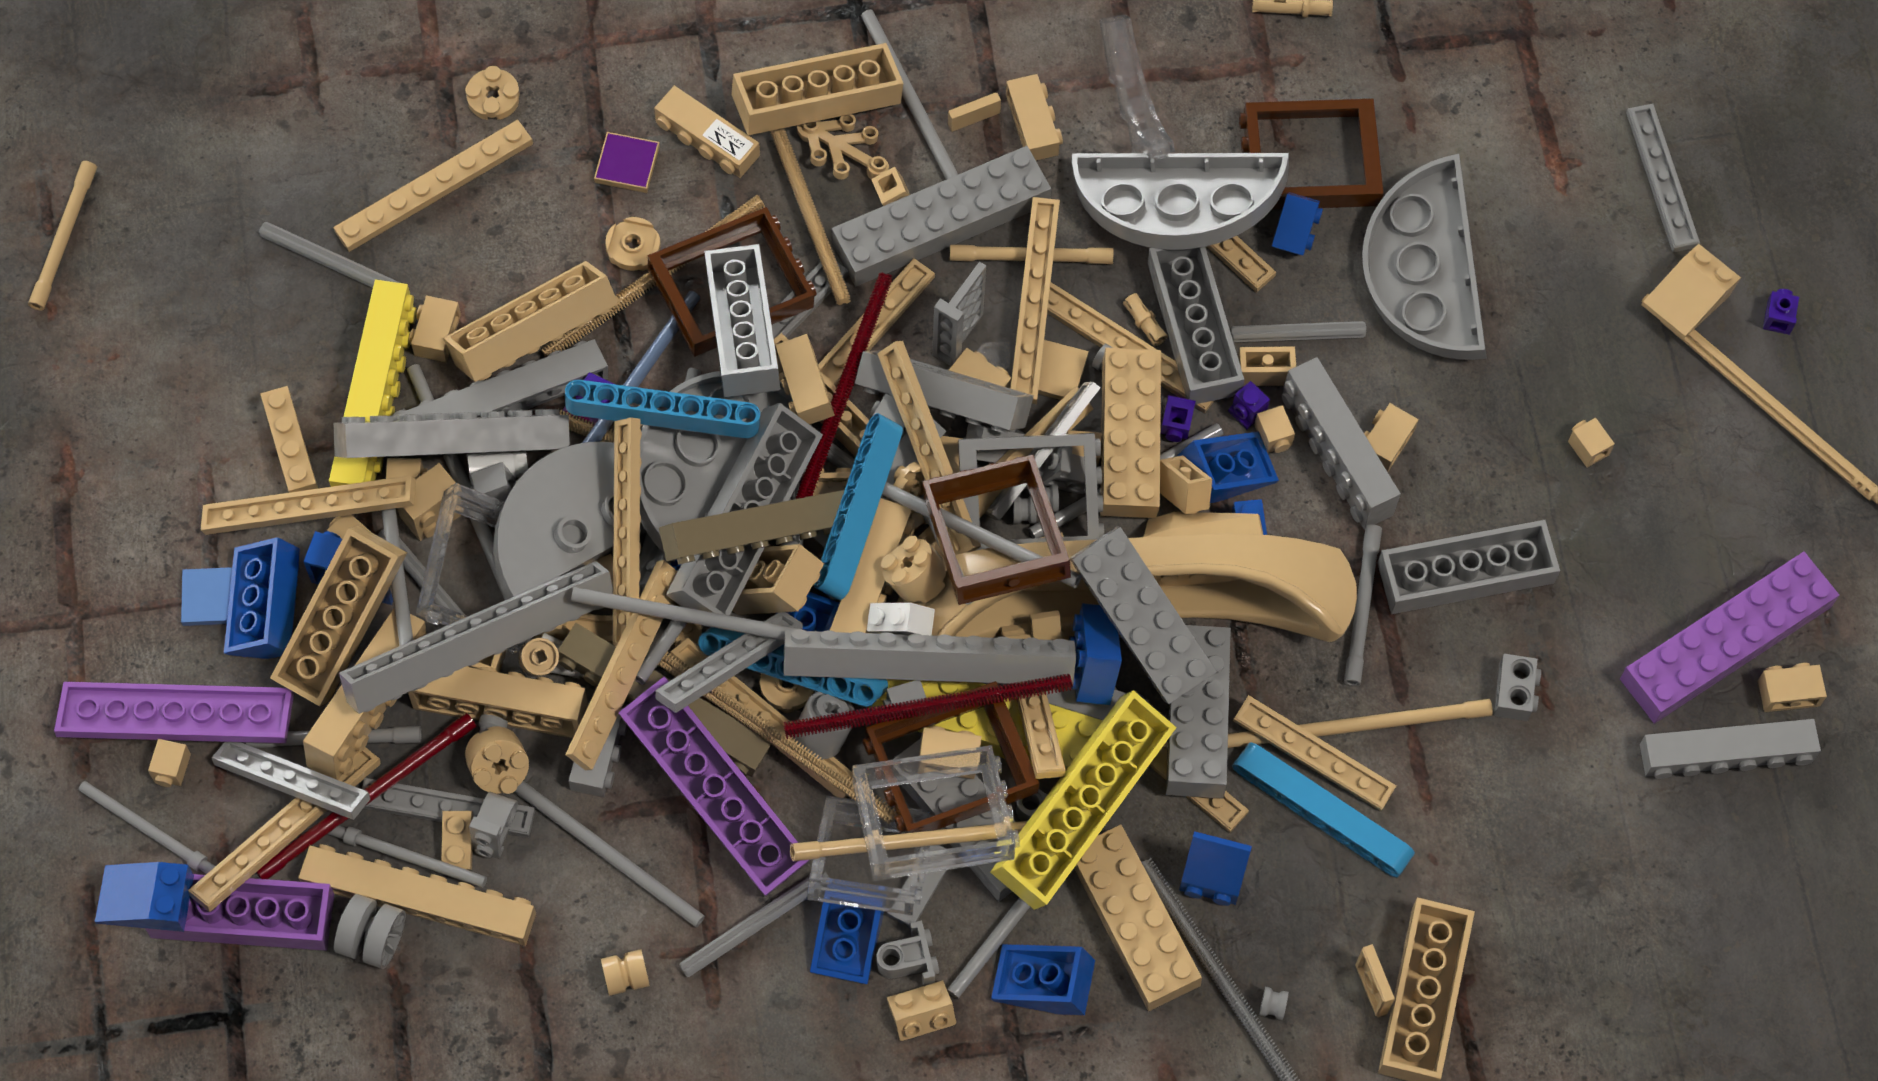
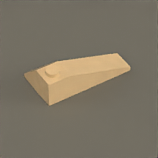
(1203, 523)

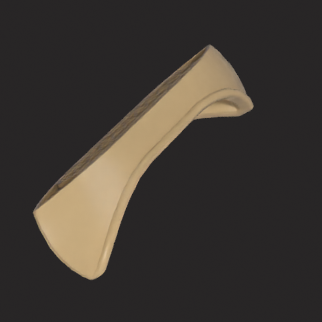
(1213, 576)

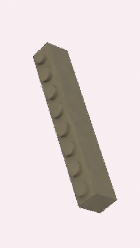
(750, 527)
(590, 657)

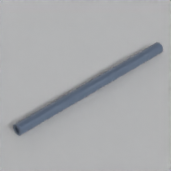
(645, 364)

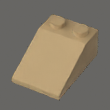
(1691, 291)

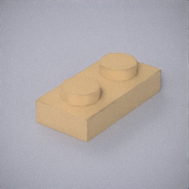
(457, 839)

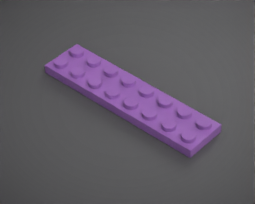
(174, 712)

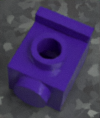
(1781, 311)
(1247, 404)
(1179, 411)

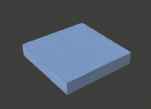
(205, 596)

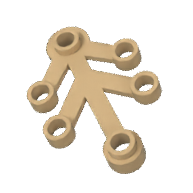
(841, 144)

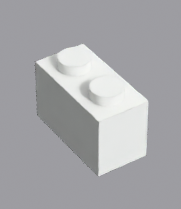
(900, 618)

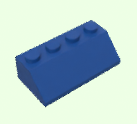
(262, 599)

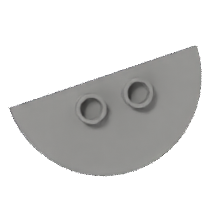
(1179, 198)
(1423, 262)
(688, 468)
(556, 517)

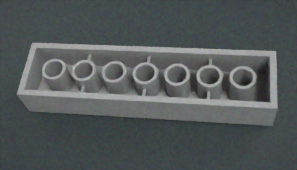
(940, 216)
(453, 435)
(761, 476)

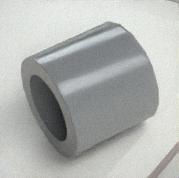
(827, 743)

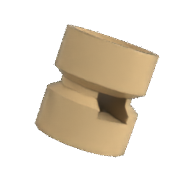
(538, 657)
(625, 972)

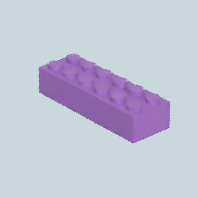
(262, 915)

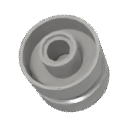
(369, 931)

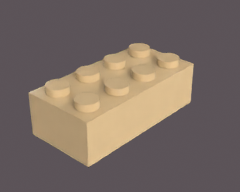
(779, 581)

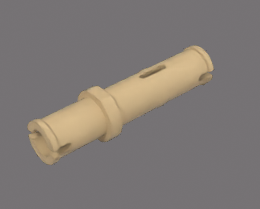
(1302, 7)

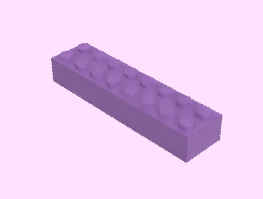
(1729, 637)
(714, 788)

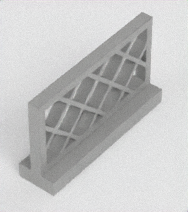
(957, 318)

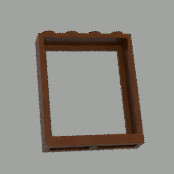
(1329, 196)
(719, 238)
(1008, 578)
(1008, 741)

